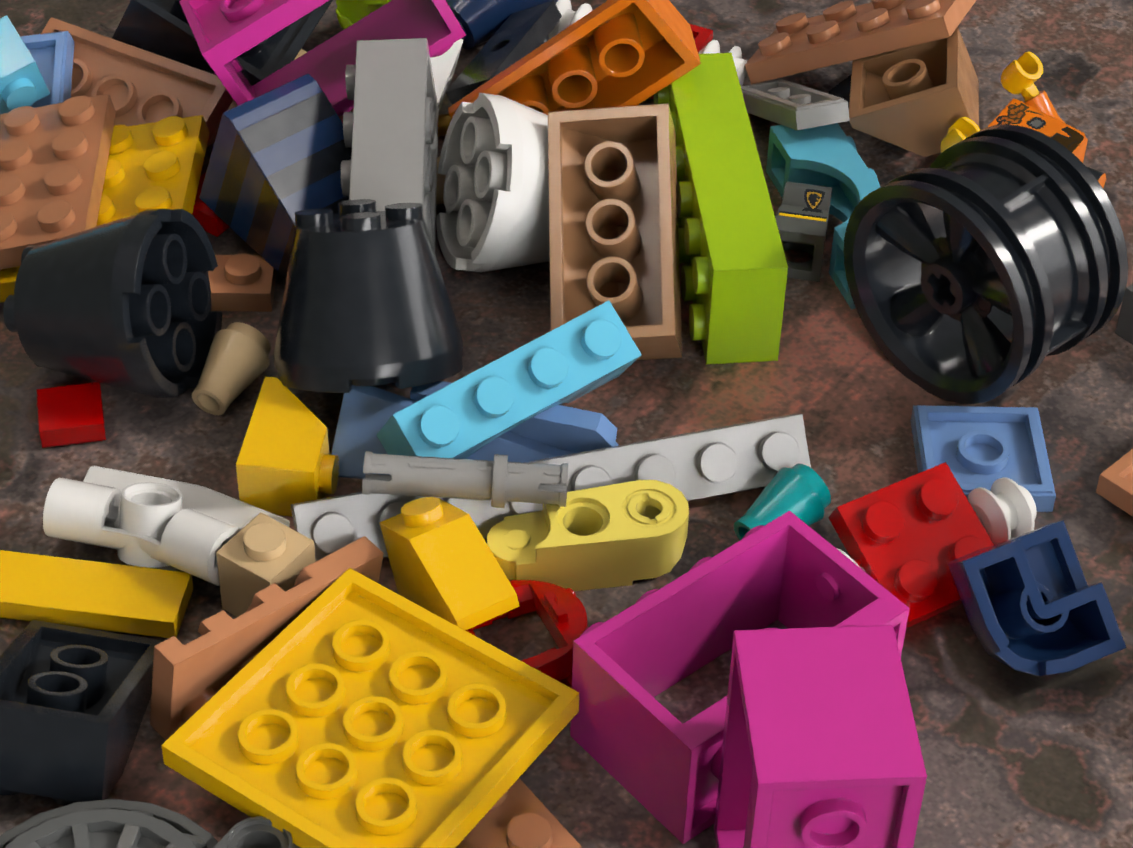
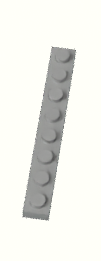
(693, 462)

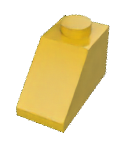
(284, 453)
(446, 563)

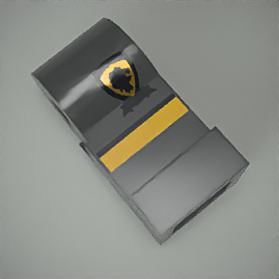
(803, 226)

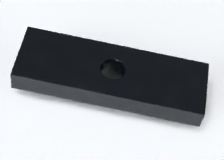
(511, 42)

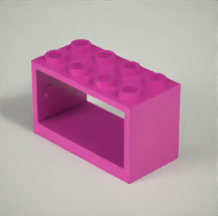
(235, 26)
(674, 630)
(818, 742)

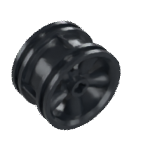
(985, 262)

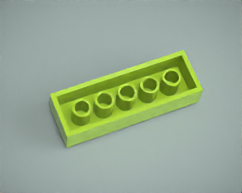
(725, 218)

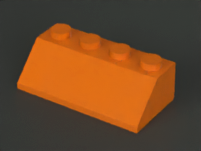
(601, 61)

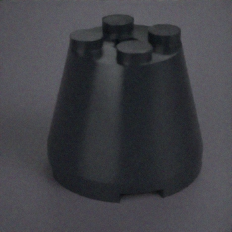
(365, 302)
(120, 303)

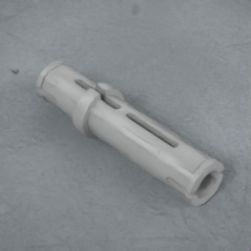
(466, 479)

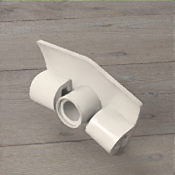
(148, 519)

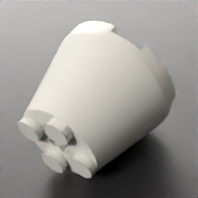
(495, 186)

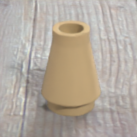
(232, 364)

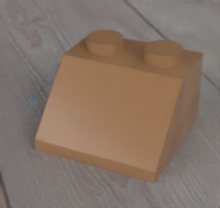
(914, 93)

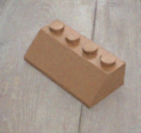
(616, 221)

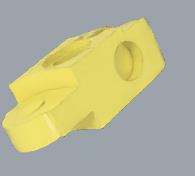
(599, 538)

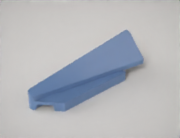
(546, 435)

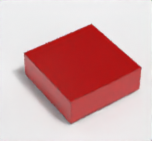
(70, 414)

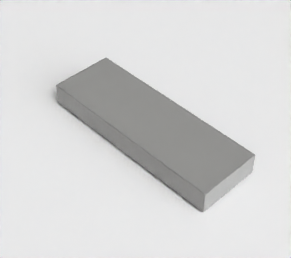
(794, 104)

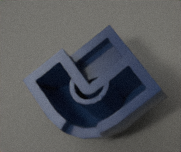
(1035, 604)

